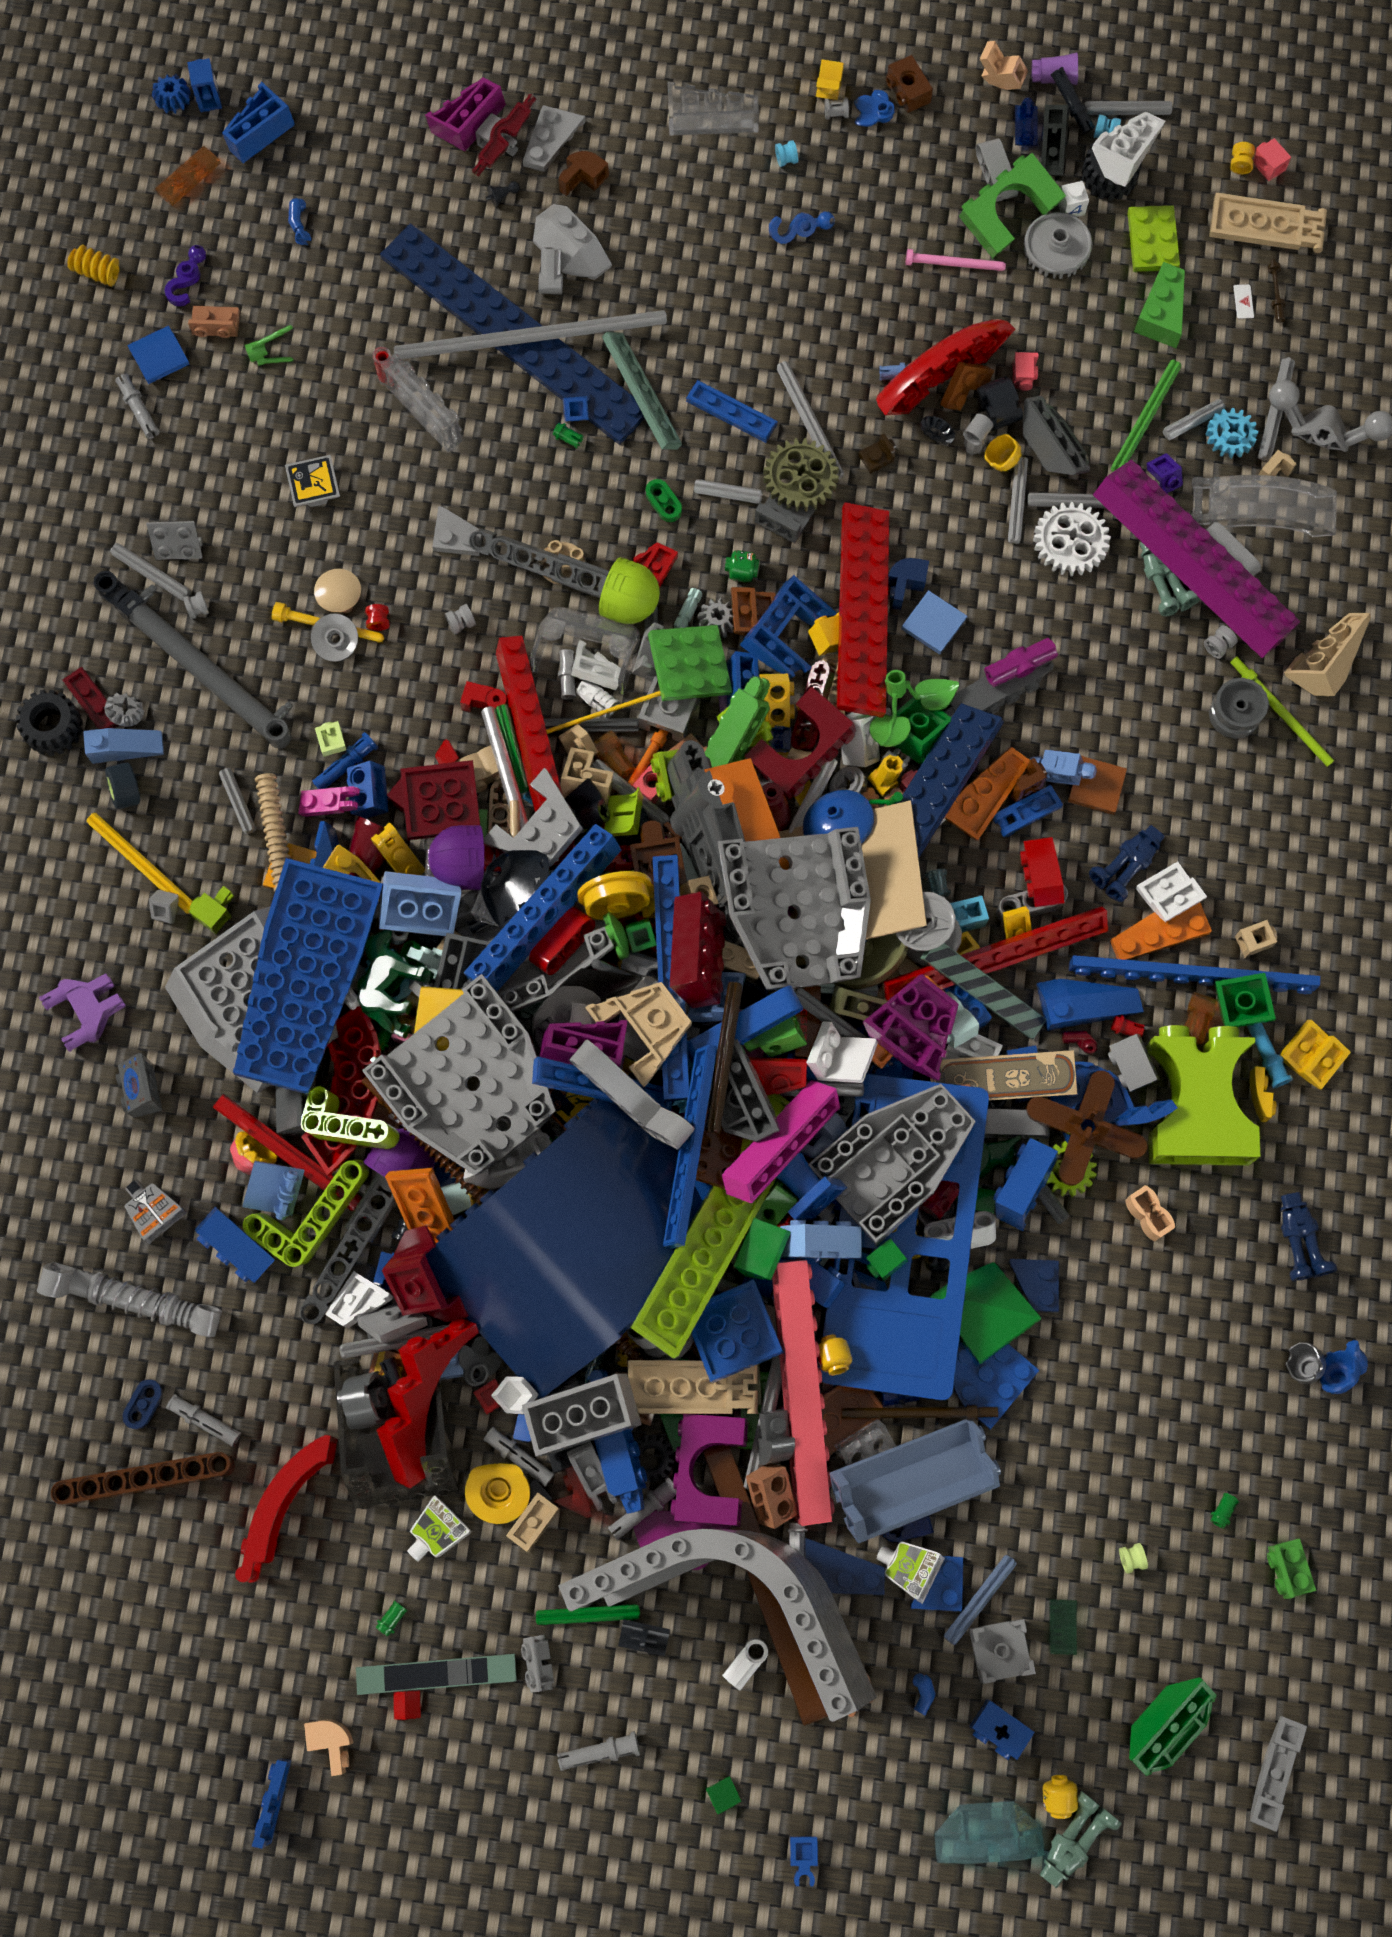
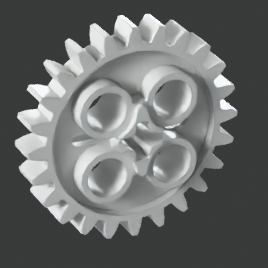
(1067, 557)

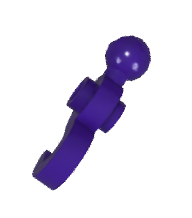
(187, 274)

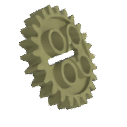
(809, 457)

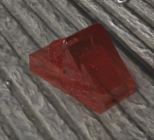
(578, 1501)

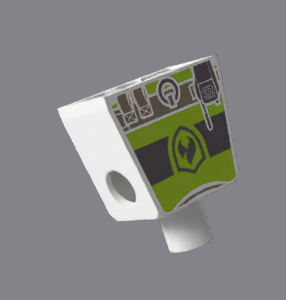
(436, 1530)
(911, 1568)

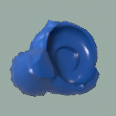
(1344, 1368)

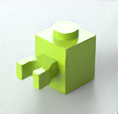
(212, 911)

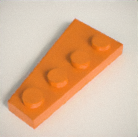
(986, 793)
(1154, 934)

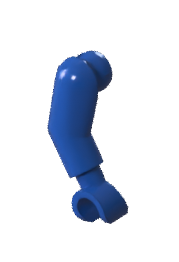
(297, 206)

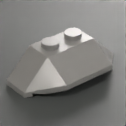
(579, 247)

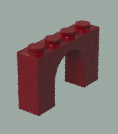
(793, 774)

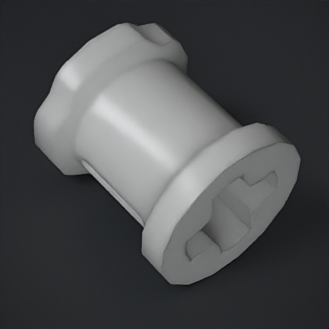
(836, 108)

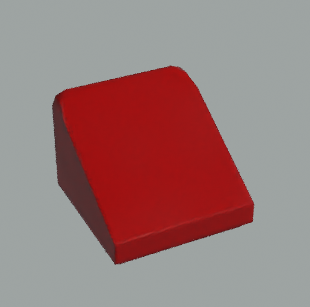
(446, 753)

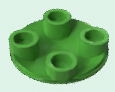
(617, 932)

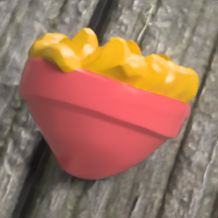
(247, 1150)

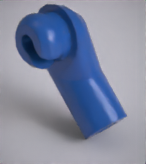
(926, 1691)

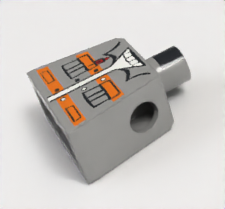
(151, 1210)

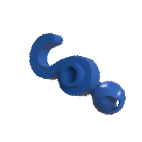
(802, 224)

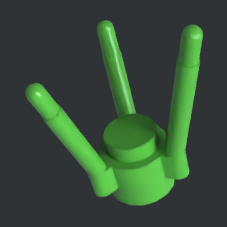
(257, 349)

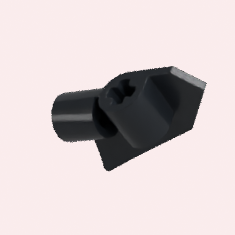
(588, 805)

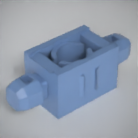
(1065, 767)

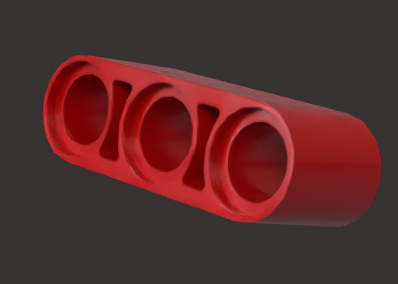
(561, 941)

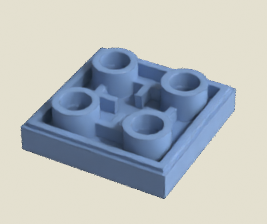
(934, 622)

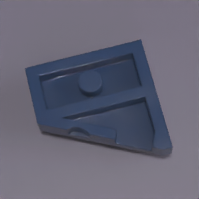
(1039, 1282)

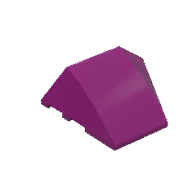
(915, 1026)

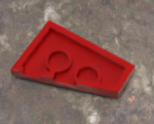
(780, 1074)

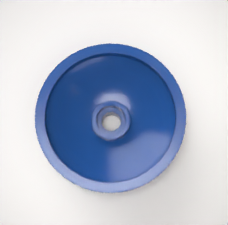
(851, 811)

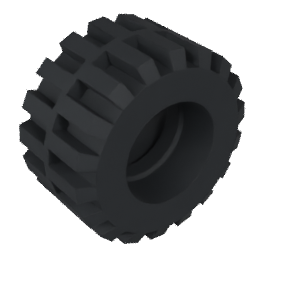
(1099, 184)
(36, 710)

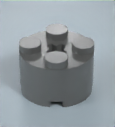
(365, 1400)

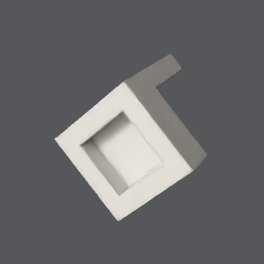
(514, 1393)

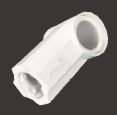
(744, 1665)

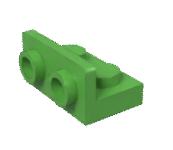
(1291, 1569)

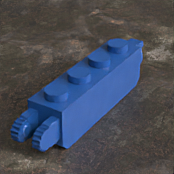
(621, 1463)

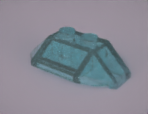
(988, 1834)

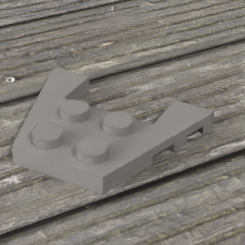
(547, 831)

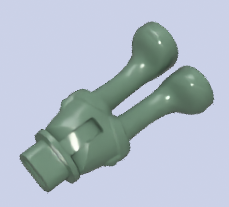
(1157, 571)
(1068, 1854)

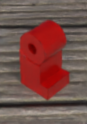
(481, 697)

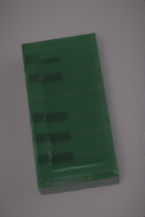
(1063, 1627)

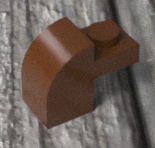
(585, 168)

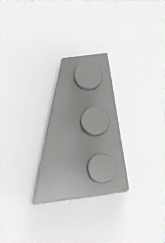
(549, 136)

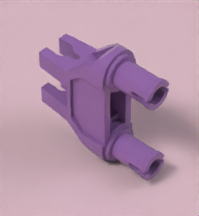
(86, 1005)

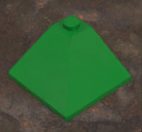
(991, 1312)

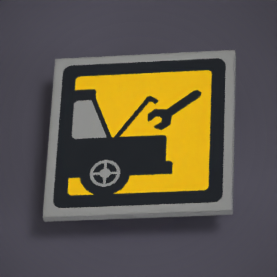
(312, 481)

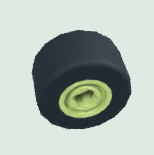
(122, 785)

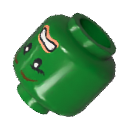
(742, 566)

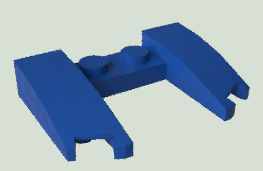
(763, 639)

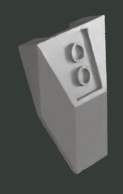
(895, 1158)

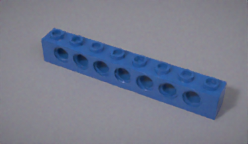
(544, 908)

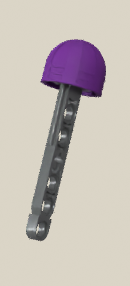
(403, 1156)

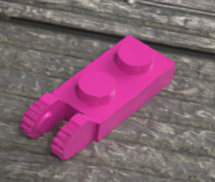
(327, 801)

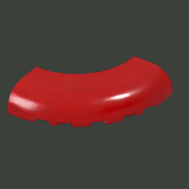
(937, 364)

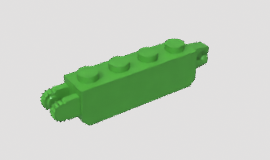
(739, 723)

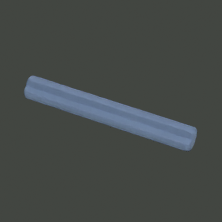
(980, 1599)

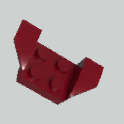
(414, 1281)

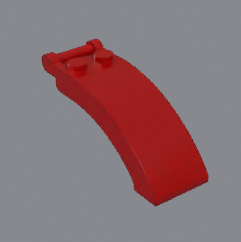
(273, 1505)

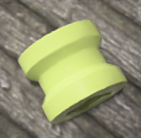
(1133, 1558)

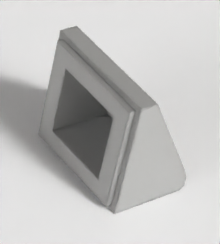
(163, 906)

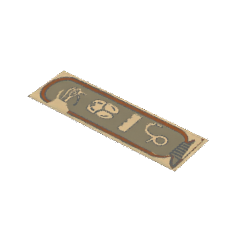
(1014, 1074)

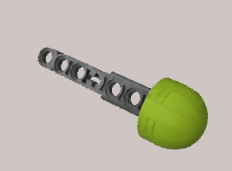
(625, 592)

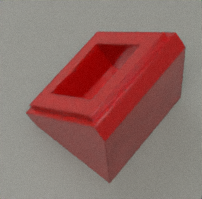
(407, 1705)

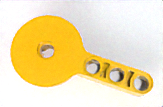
(619, 893)

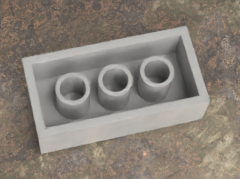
(581, 1414)

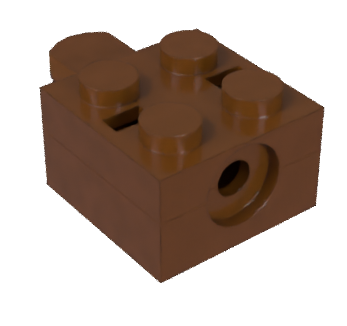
(654, 845)

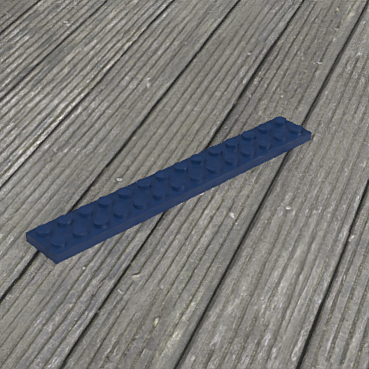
(489, 311)

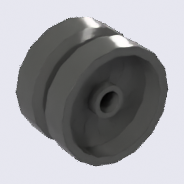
(1238, 708)

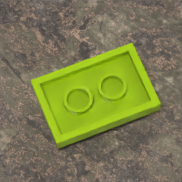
(1153, 237)

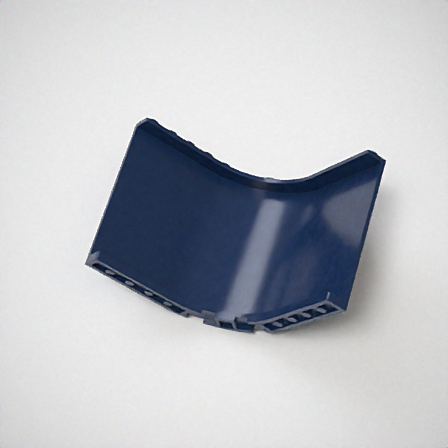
(565, 1246)

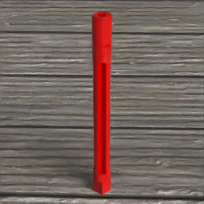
(279, 1146)

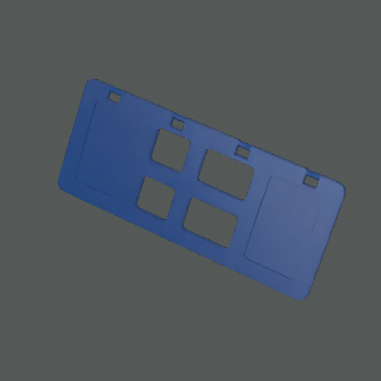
(899, 1338)

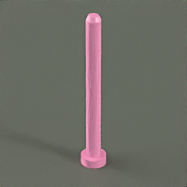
(953, 261)

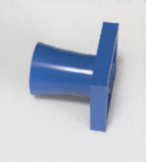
(812, 1193)

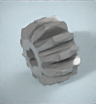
(719, 610)

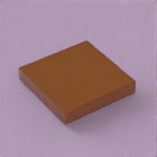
(1101, 791)

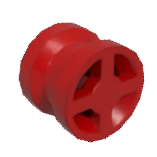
(377, 617)

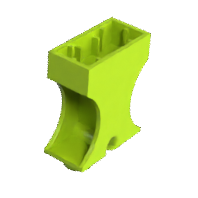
(1207, 1120)

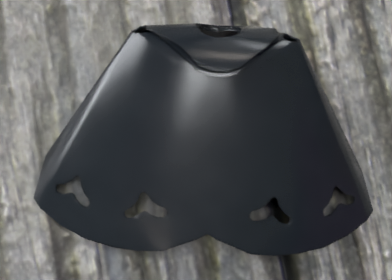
(514, 883)

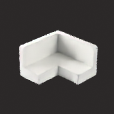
(863, 748)

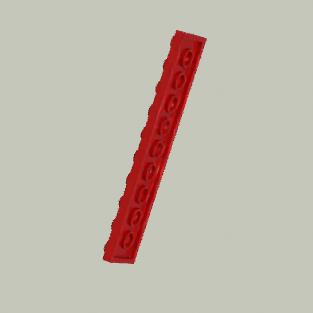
(863, 610)

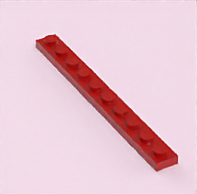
(1016, 948)

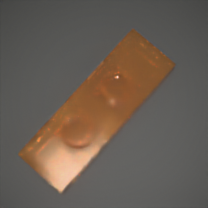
(187, 175)

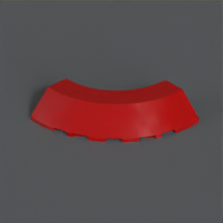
(350, 1055)

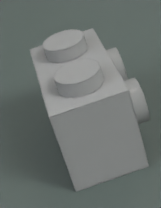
(1134, 1063)

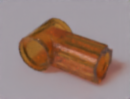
(611, 752)
(1201, 1011)

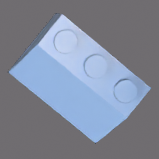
(418, 904)

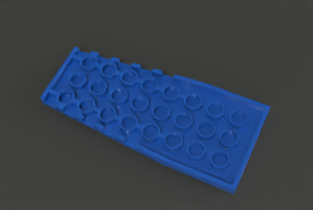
(304, 972)

